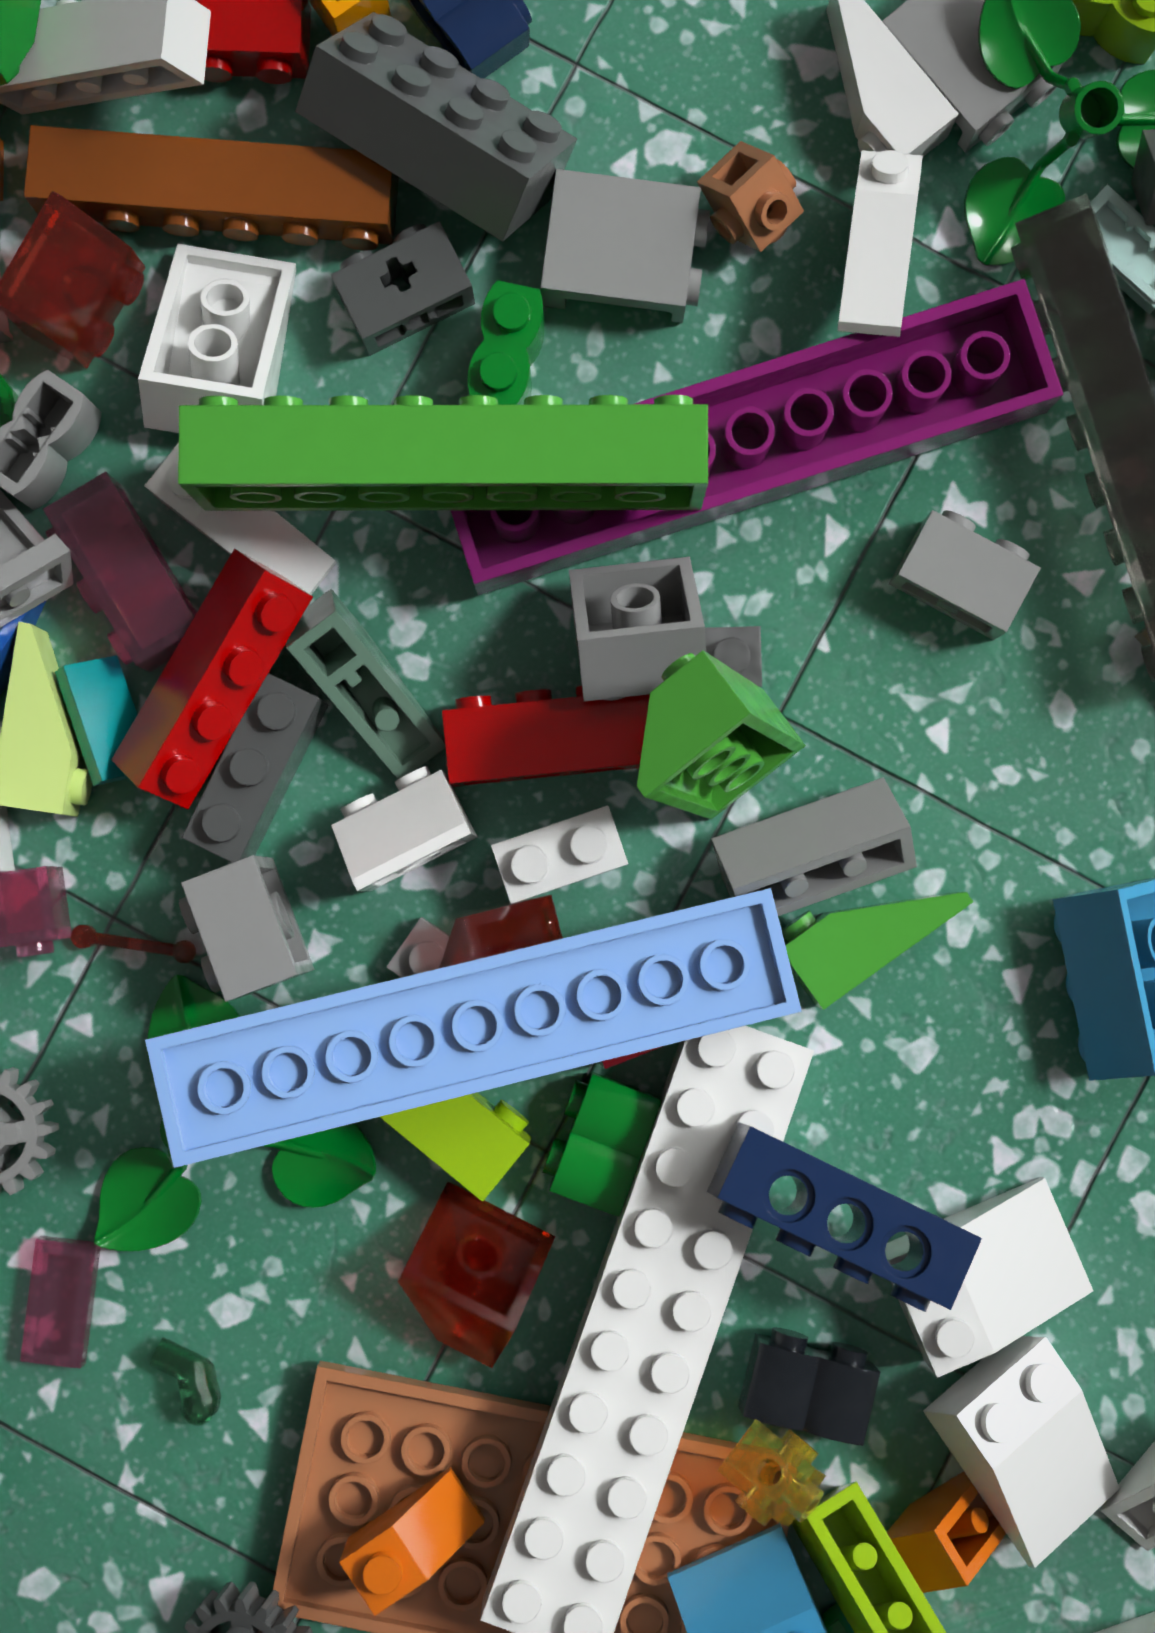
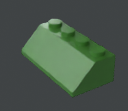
(710, 737)

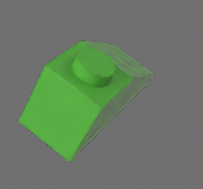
(850, 945)

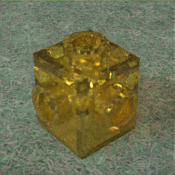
(753, 1468)

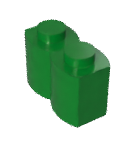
(511, 343)
(603, 1143)

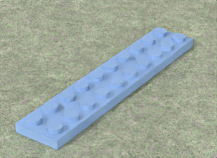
(471, 1027)

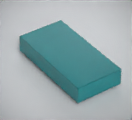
(99, 712)

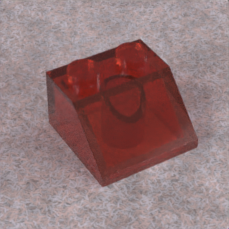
(70, 282)

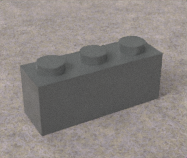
(255, 770)

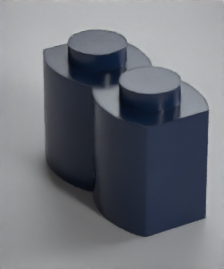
(477, 31)

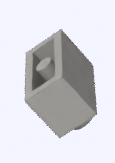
(965, 573)

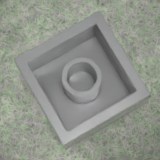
(634, 624)
(245, 927)

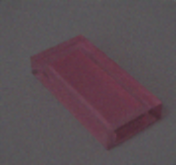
(60, 1302)

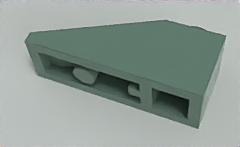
(363, 685)

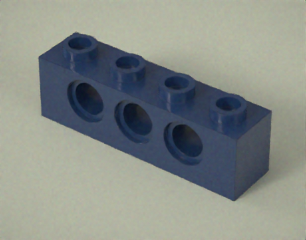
(937, 1250)

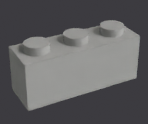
(819, 848)

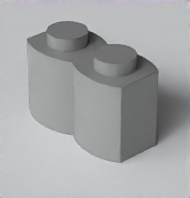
(47, 430)

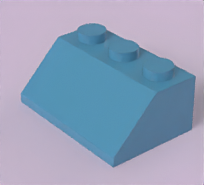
(1111, 976)

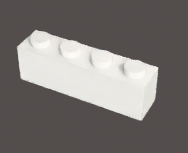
(109, 53)

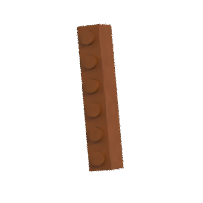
(214, 186)

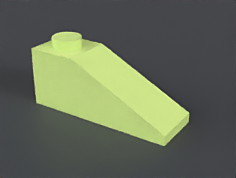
(38, 744)

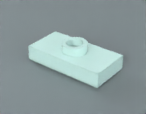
(1129, 246)

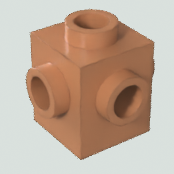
(751, 196)

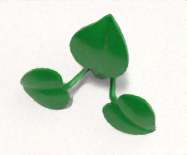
(1016, 45)
(150, 1202)

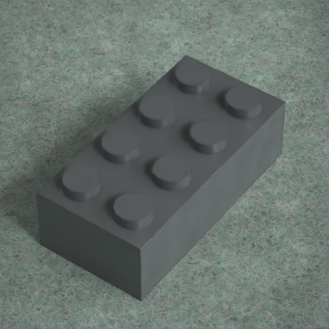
(435, 123)

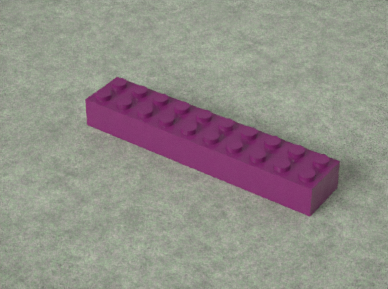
(808, 425)

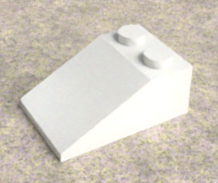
(215, 333)
(1015, 1282)
(1027, 1444)

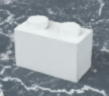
(559, 854)

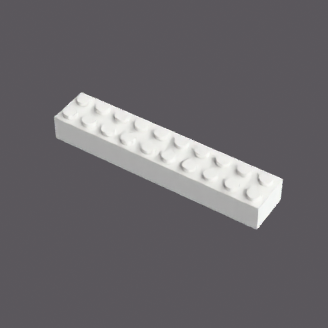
(640, 1345)

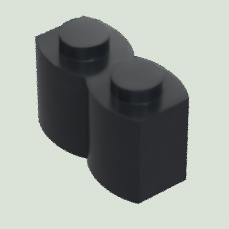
(809, 1386)

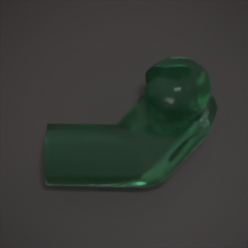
(195, 1379)

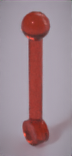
(86, 936)

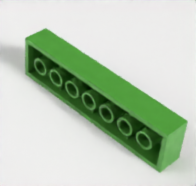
(444, 454)

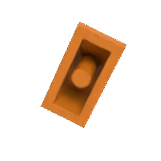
(946, 1535)
(410, 1541)

